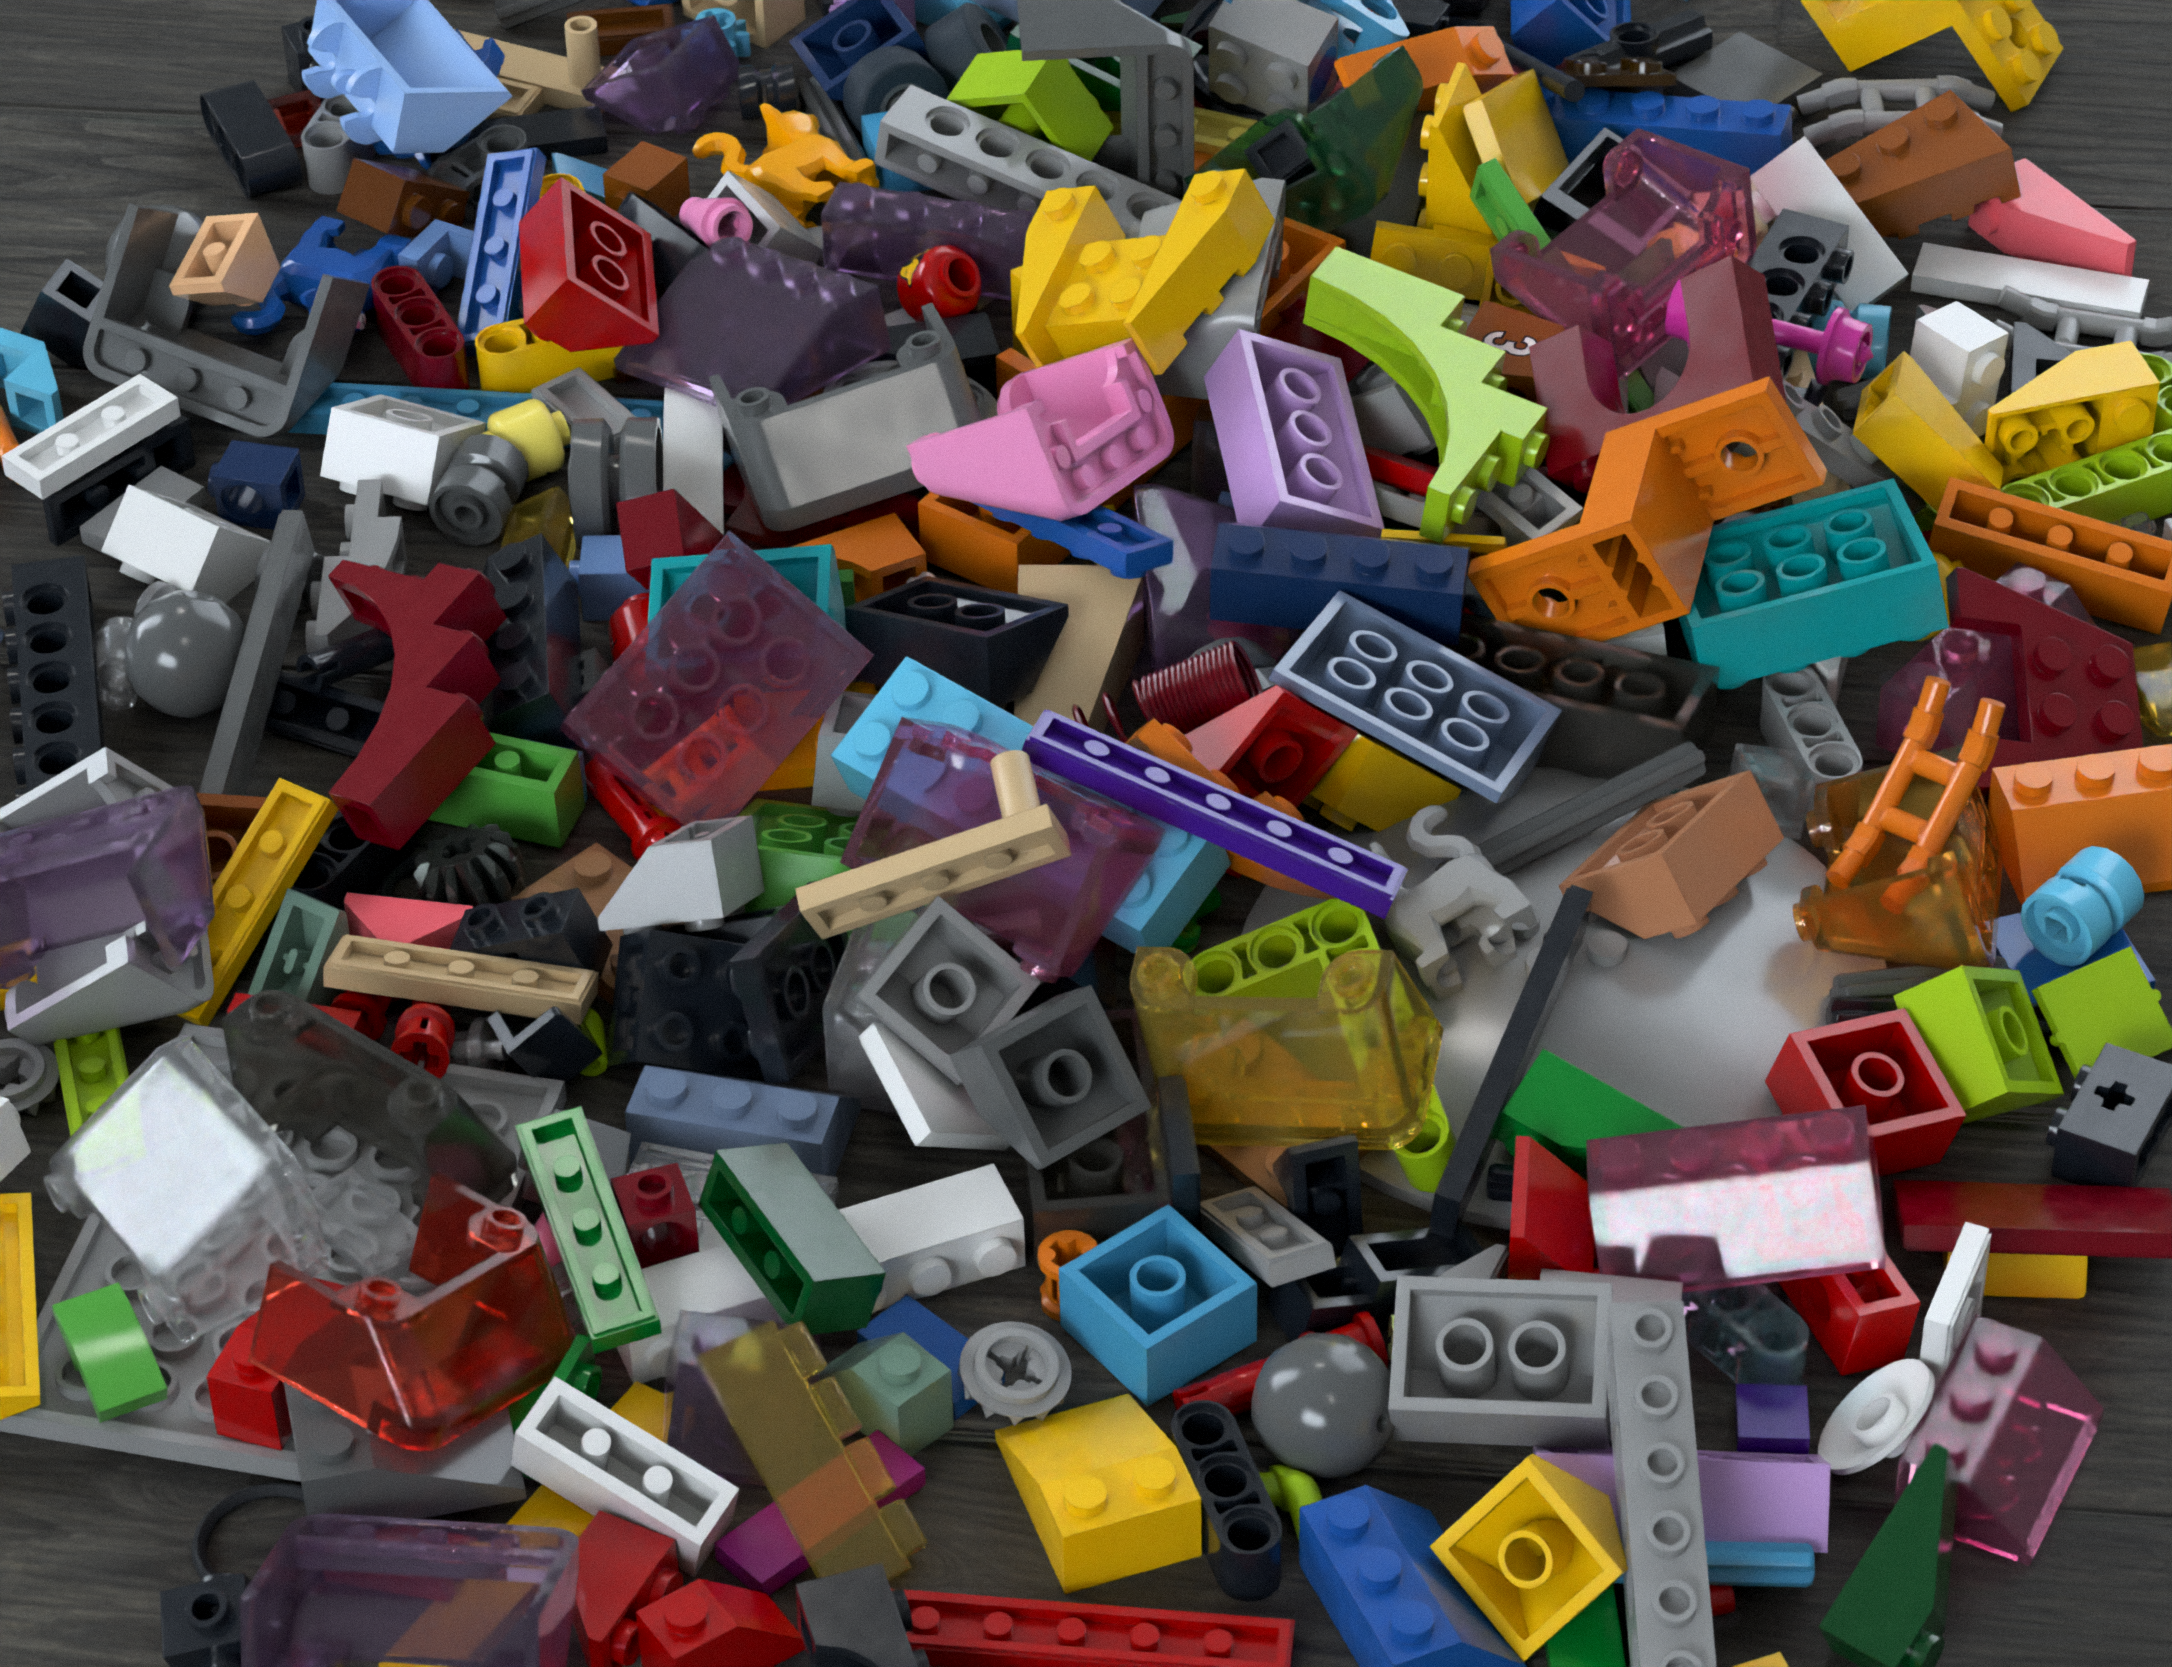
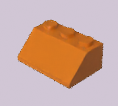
(2068, 804)

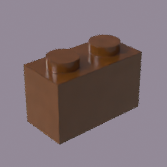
(399, 198)

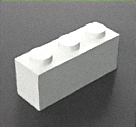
(1805, 184)
(623, 1471)

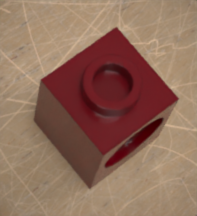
(657, 1214)

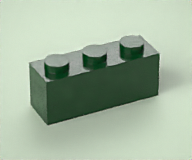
(791, 1238)

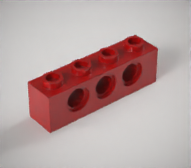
(1857, 1316)

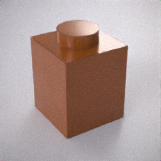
(651, 173)

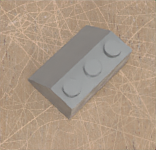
(1500, 1362)

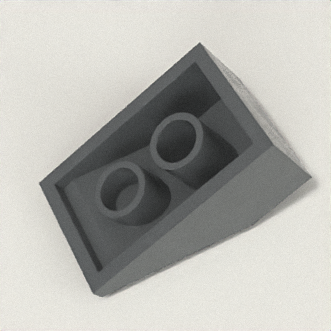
(363, 1474)

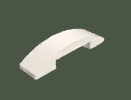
(694, 454)

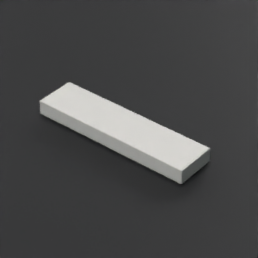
(1983, 275)

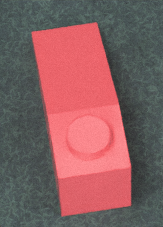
(2053, 226)

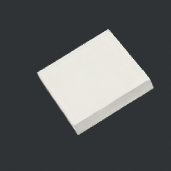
(926, 1099)
(1956, 1300)

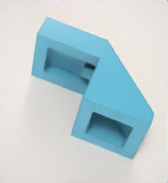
(28, 382)

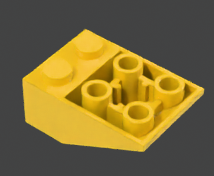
(1451, 158)
(2074, 411)

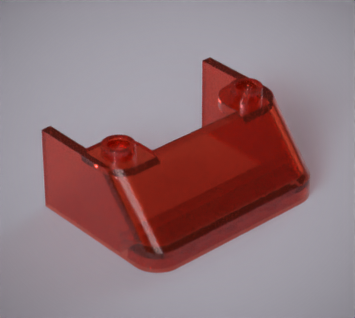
(433, 1361)

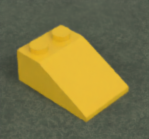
(1104, 1491)

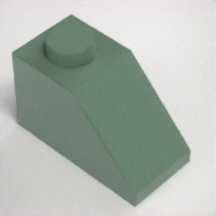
(896, 1390)

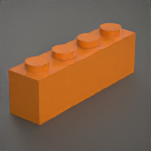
(2109, 567)

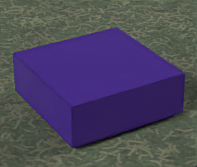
(1772, 1418)

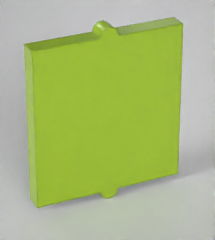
(2102, 1005)

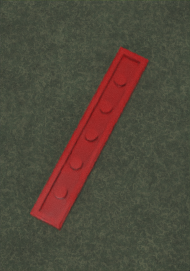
(1045, 1633)

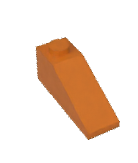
(1437, 57)

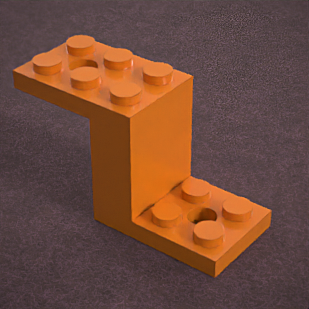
(1652, 516)

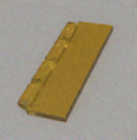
(798, 1451)

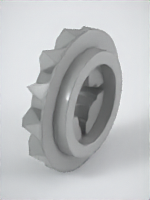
(36, 1071)
(1001, 1348)

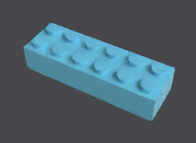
(1169, 888)

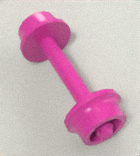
(1841, 348)

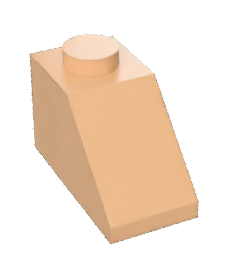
(227, 262)

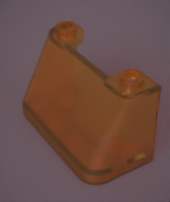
(1916, 918)

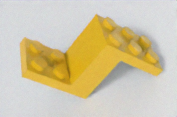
(2002, 35)

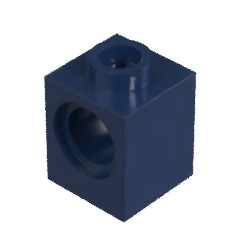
(256, 483)

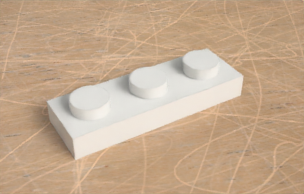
(91, 436)

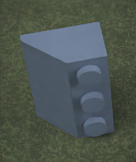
(729, 1112)

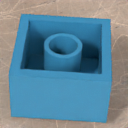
(1158, 1304)

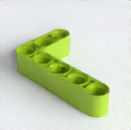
(2119, 479)
(1309, 944)

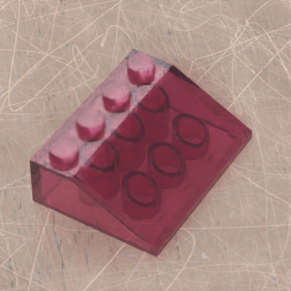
(716, 688)

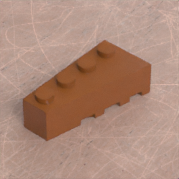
(1926, 167)

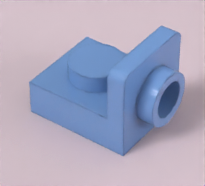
(439, 253)

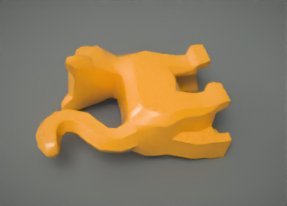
(795, 165)

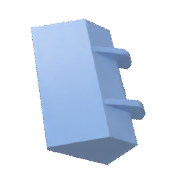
(401, 72)

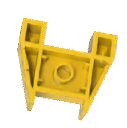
(1096, 288)

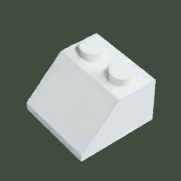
(396, 443)
(182, 545)

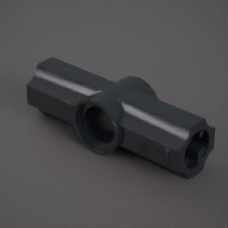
(1669, 40)

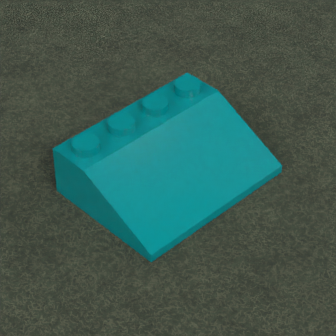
(1813, 585)

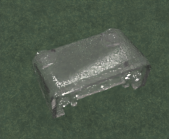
(190, 1190)

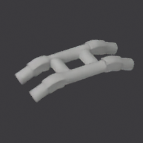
(1871, 96)
(2071, 322)

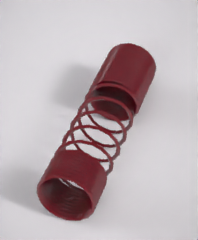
(1190, 691)

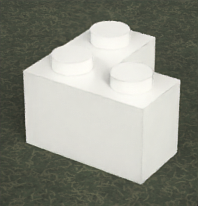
(1962, 359)

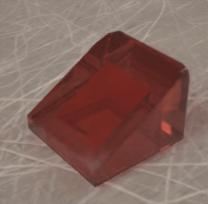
(295, 112)

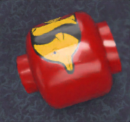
(940, 277)

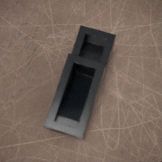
(1366, 1279)

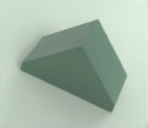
(299, 948)

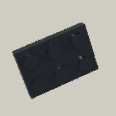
(783, 989)

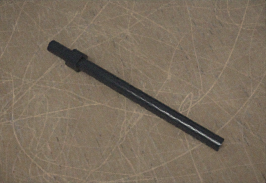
(1547, 76)

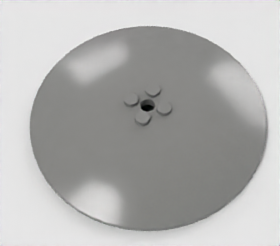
(1656, 1017)

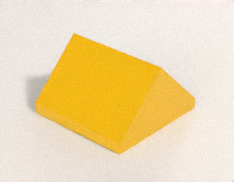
(1534, 1552)

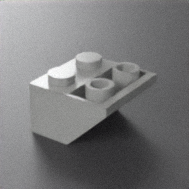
(690, 878)

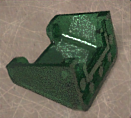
(1354, 149)

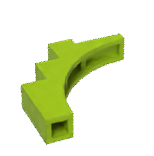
(1453, 379)

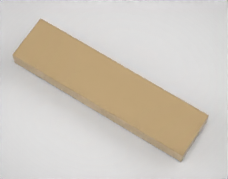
(459, 978)

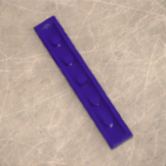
(1214, 813)

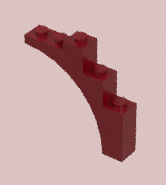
(432, 717)

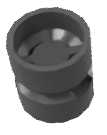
(479, 489)

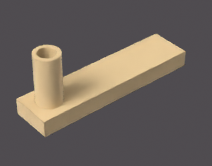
(557, 75)
(1016, 843)

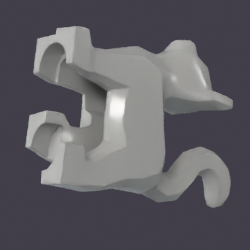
(1452, 906)

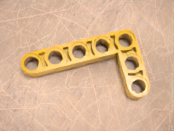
(518, 361)

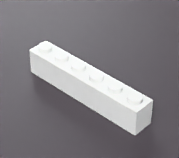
(920, 1236)

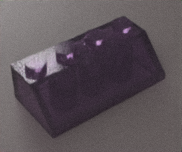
(881, 229)

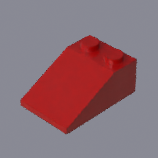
(1272, 745)

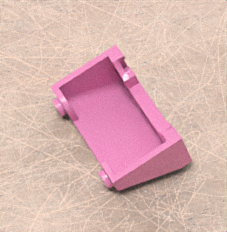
(1059, 438)

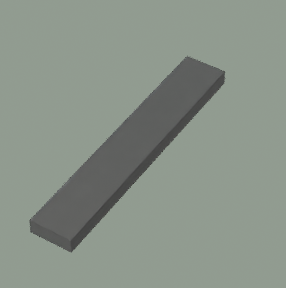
(260, 657)

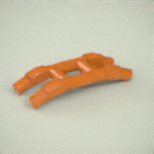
(1915, 759)

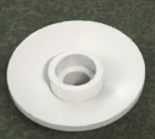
(1877, 1417)

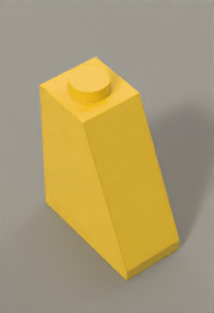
(1921, 433)

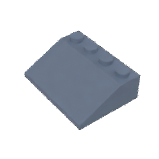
(1418, 697)

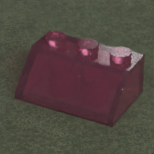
(2014, 1434)

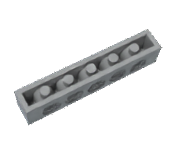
(994, 163)
(1658, 1486)

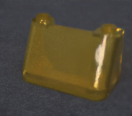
(1294, 1066)

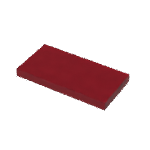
(2036, 1218)

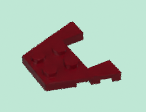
(2069, 676)

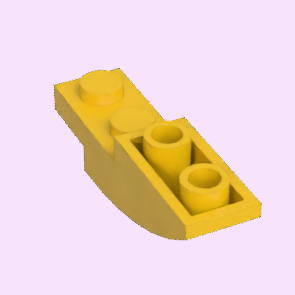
(1444, 257)

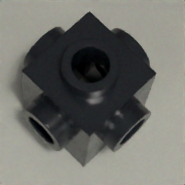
(203, 1622)

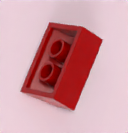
(586, 273)

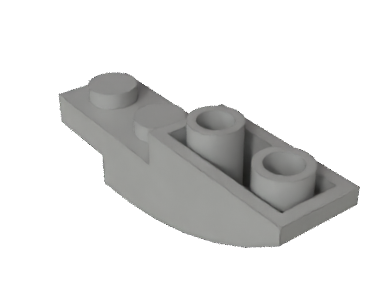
(373, 542)

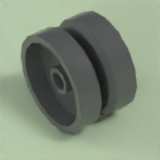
(602, 479)

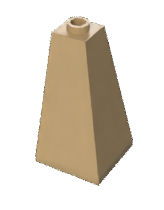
(1094, 645)

